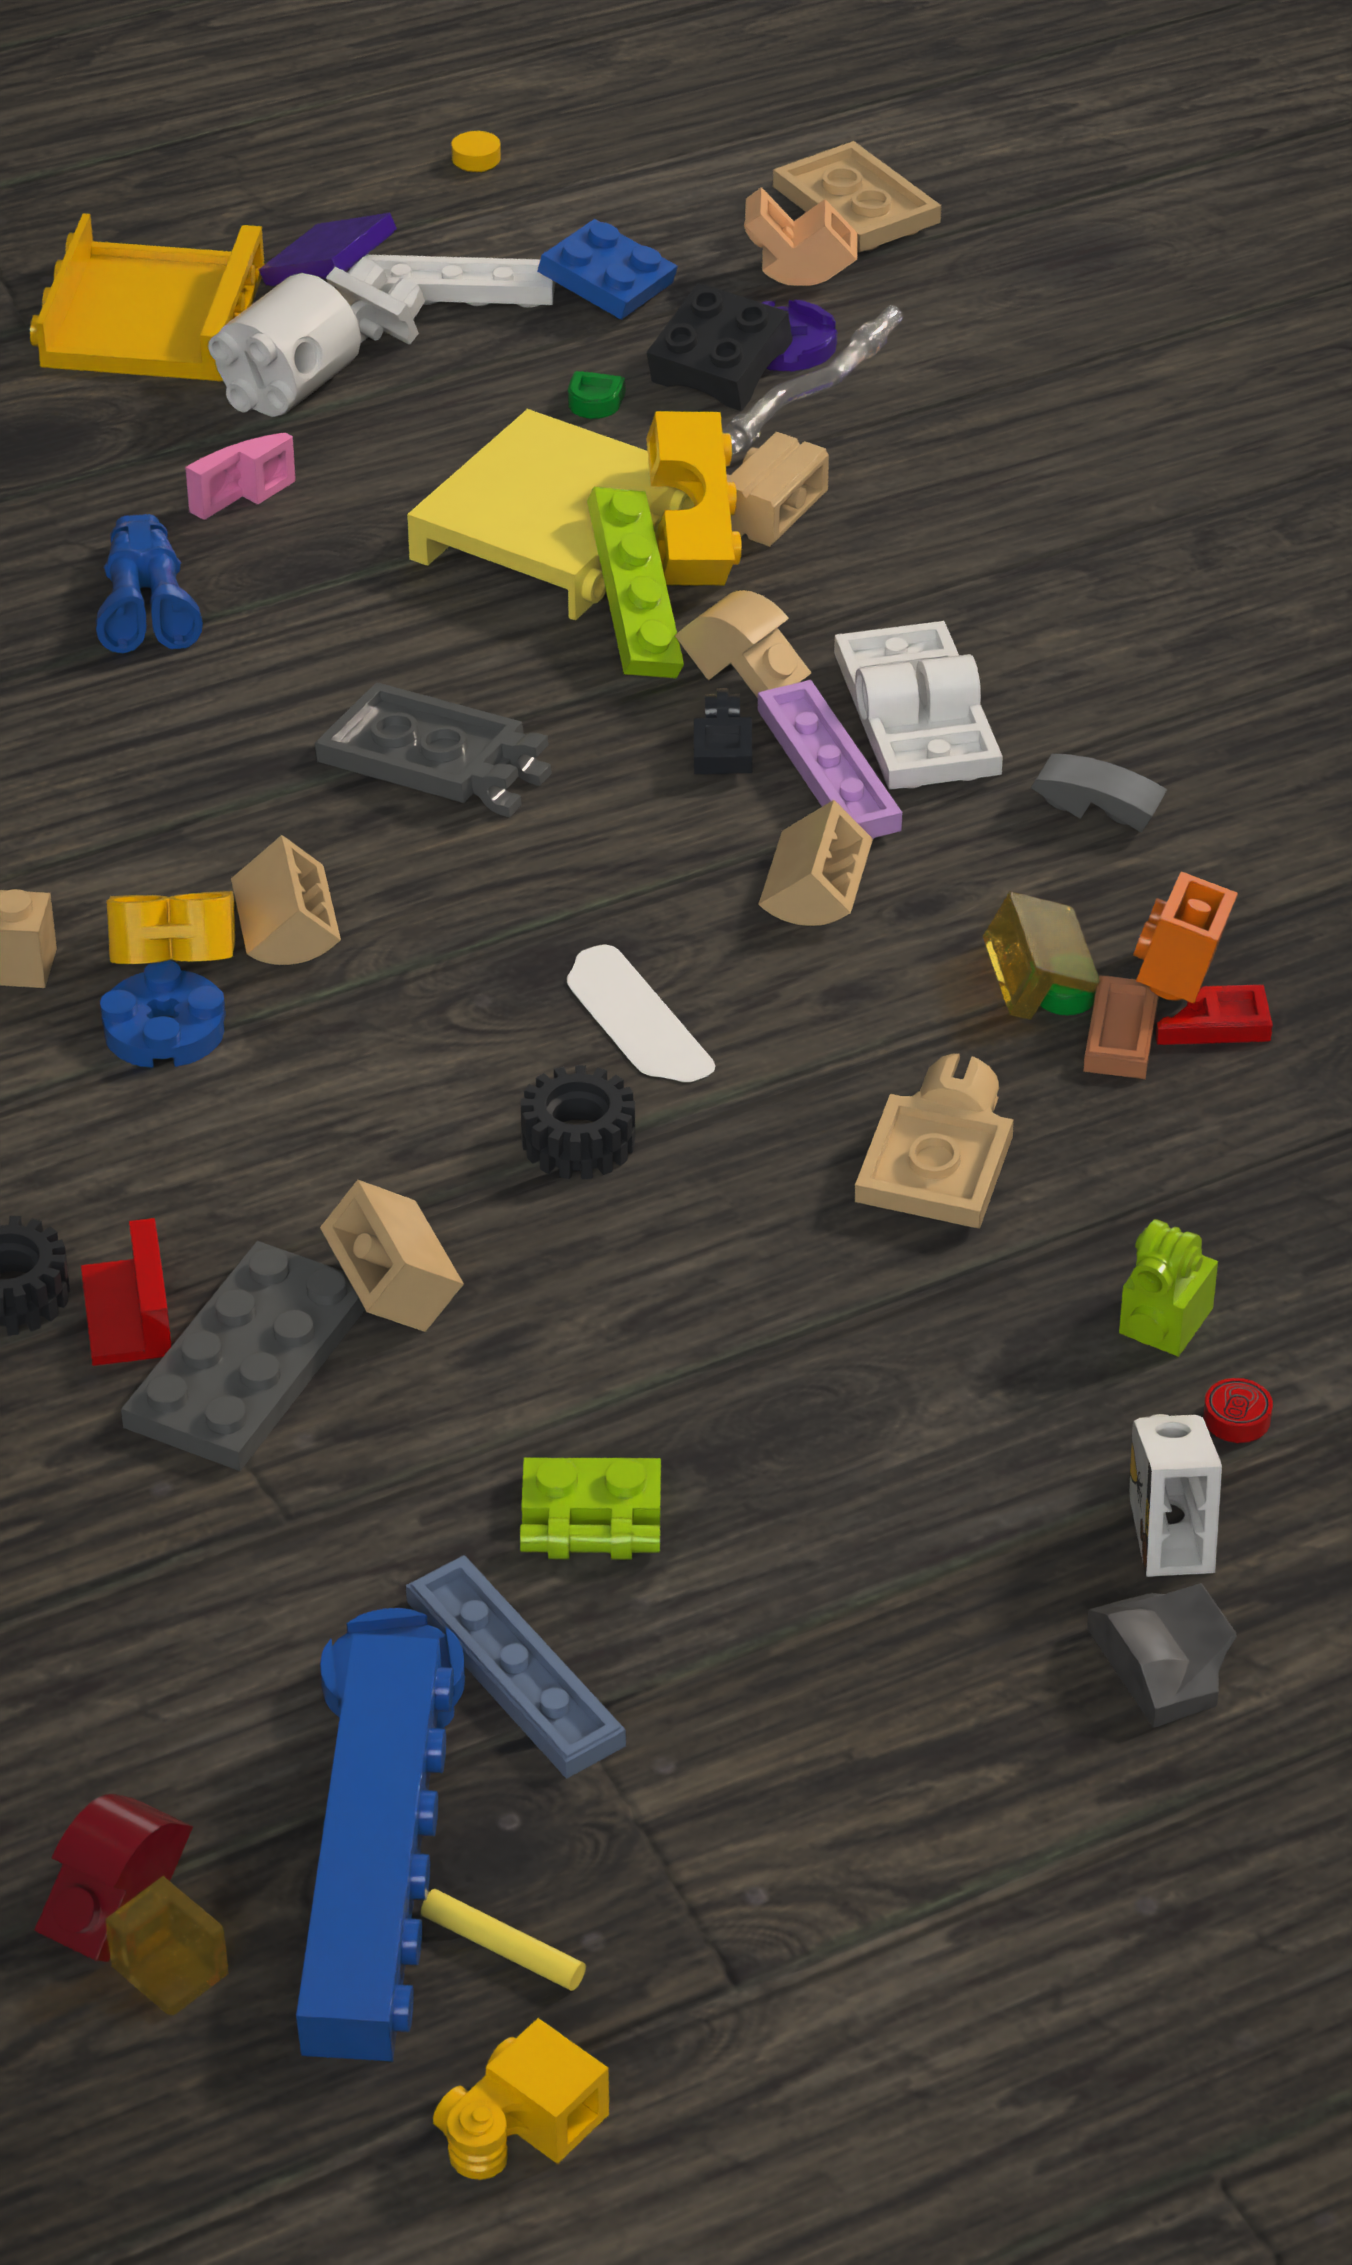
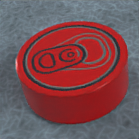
(1237, 1410)

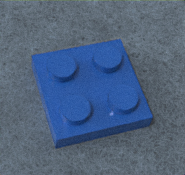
(607, 268)

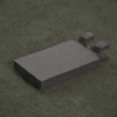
(435, 747)

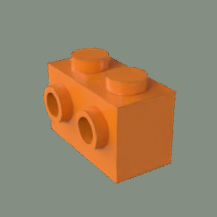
(1183, 937)

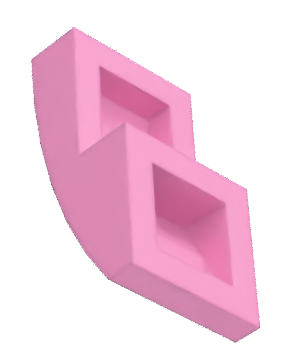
(246, 470)

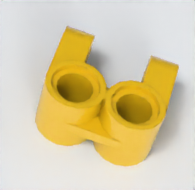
(171, 927)

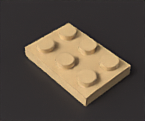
(862, 190)

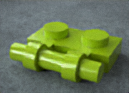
(591, 1506)

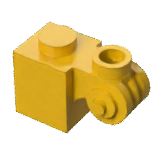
(531, 2088)

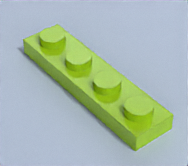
(635, 582)

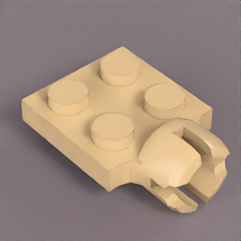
(939, 1147)

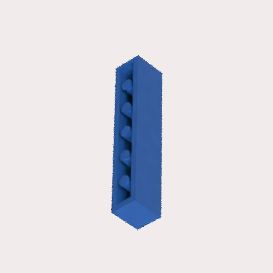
(371, 1849)

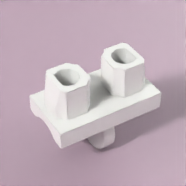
(375, 309)

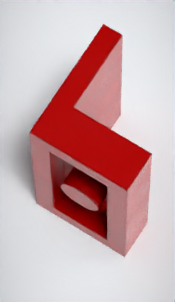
(128, 1302)

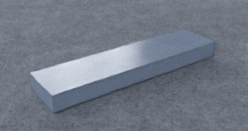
(518, 1667)

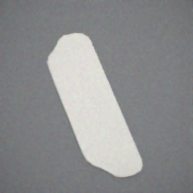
(636, 1016)

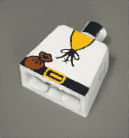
(1180, 1467)

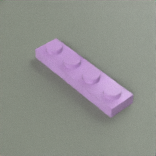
(828, 756)

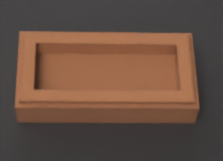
(1121, 1028)

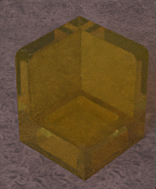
(167, 1946)

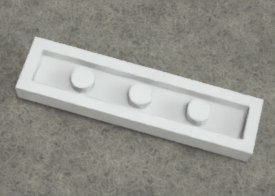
(470, 279)

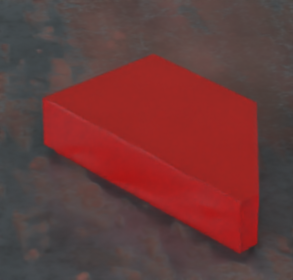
(1220, 1016)

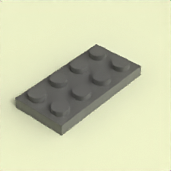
(245, 1356)

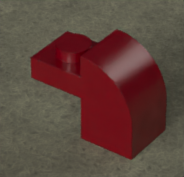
(106, 1860)

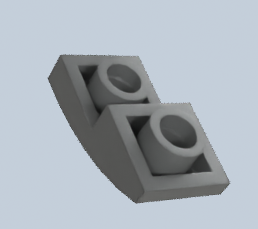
(1076, 781)

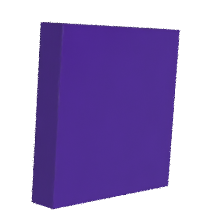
(329, 246)

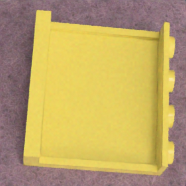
(528, 504)

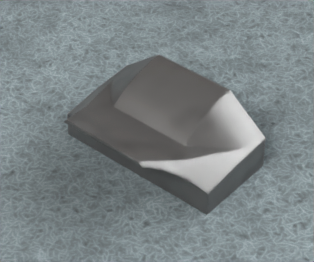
(1165, 1649)

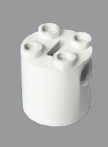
(285, 345)

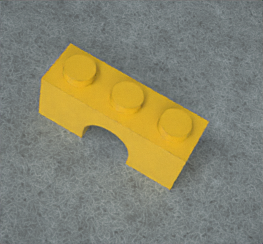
(692, 456)

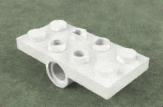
(919, 704)

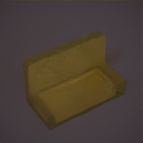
(1035, 947)

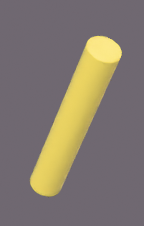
(503, 1939)

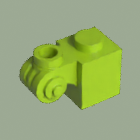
(1168, 1289)

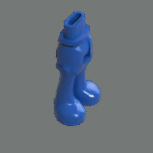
(139, 559)

